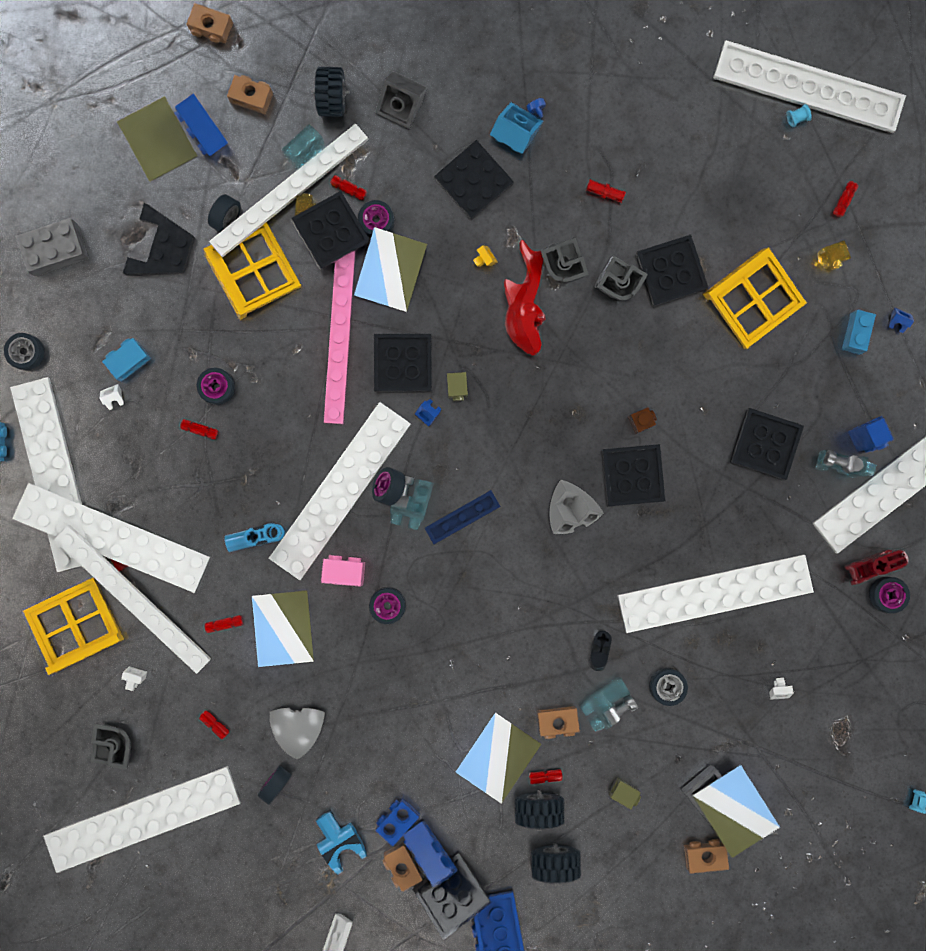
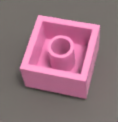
(343, 571)

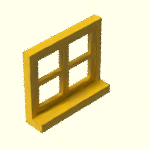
(741, 275)
(228, 280)
(85, 649)

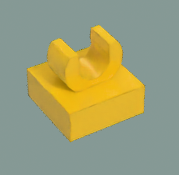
(486, 257)

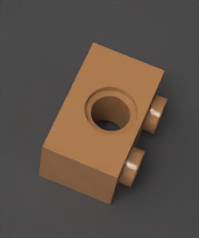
(201, 16)
(258, 102)
(547, 717)
(717, 861)
(406, 878)

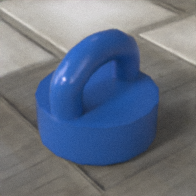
(536, 106)

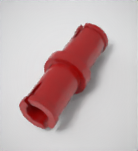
(605, 191)

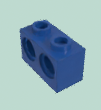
(401, 824)

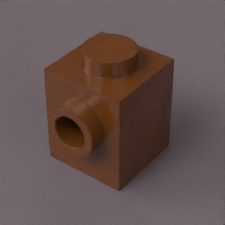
(642, 420)

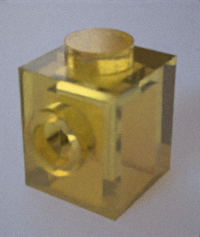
(834, 255)

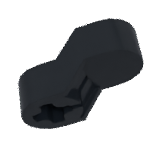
(602, 642)

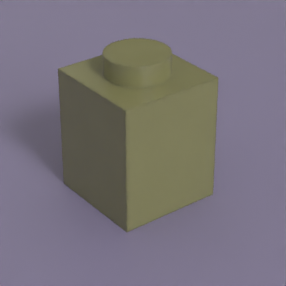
(457, 386)
(625, 794)

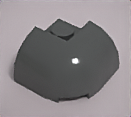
(564, 260)
(620, 279)
(110, 746)

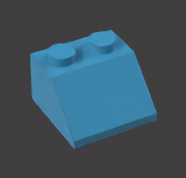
(516, 128)

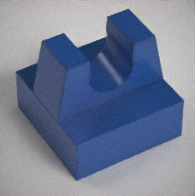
(901, 317)
(427, 412)

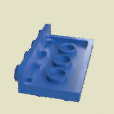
(498, 925)

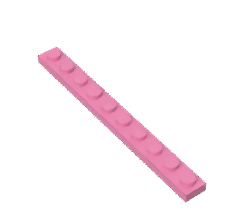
(339, 339)

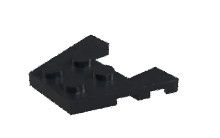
(169, 248)

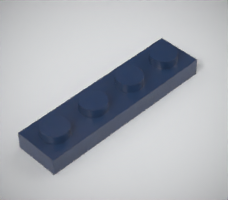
(462, 517)

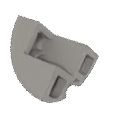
(571, 508)
(296, 729)

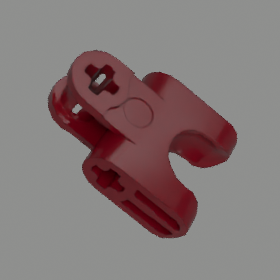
(876, 564)

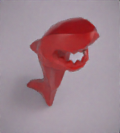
(522, 311)

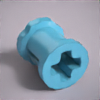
(799, 115)
(919, 801)

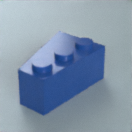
(200, 125)
(871, 435)
(429, 854)

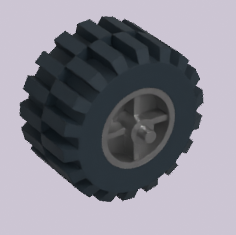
(330, 91)
(539, 810)
(556, 864)

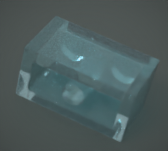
(303, 146)

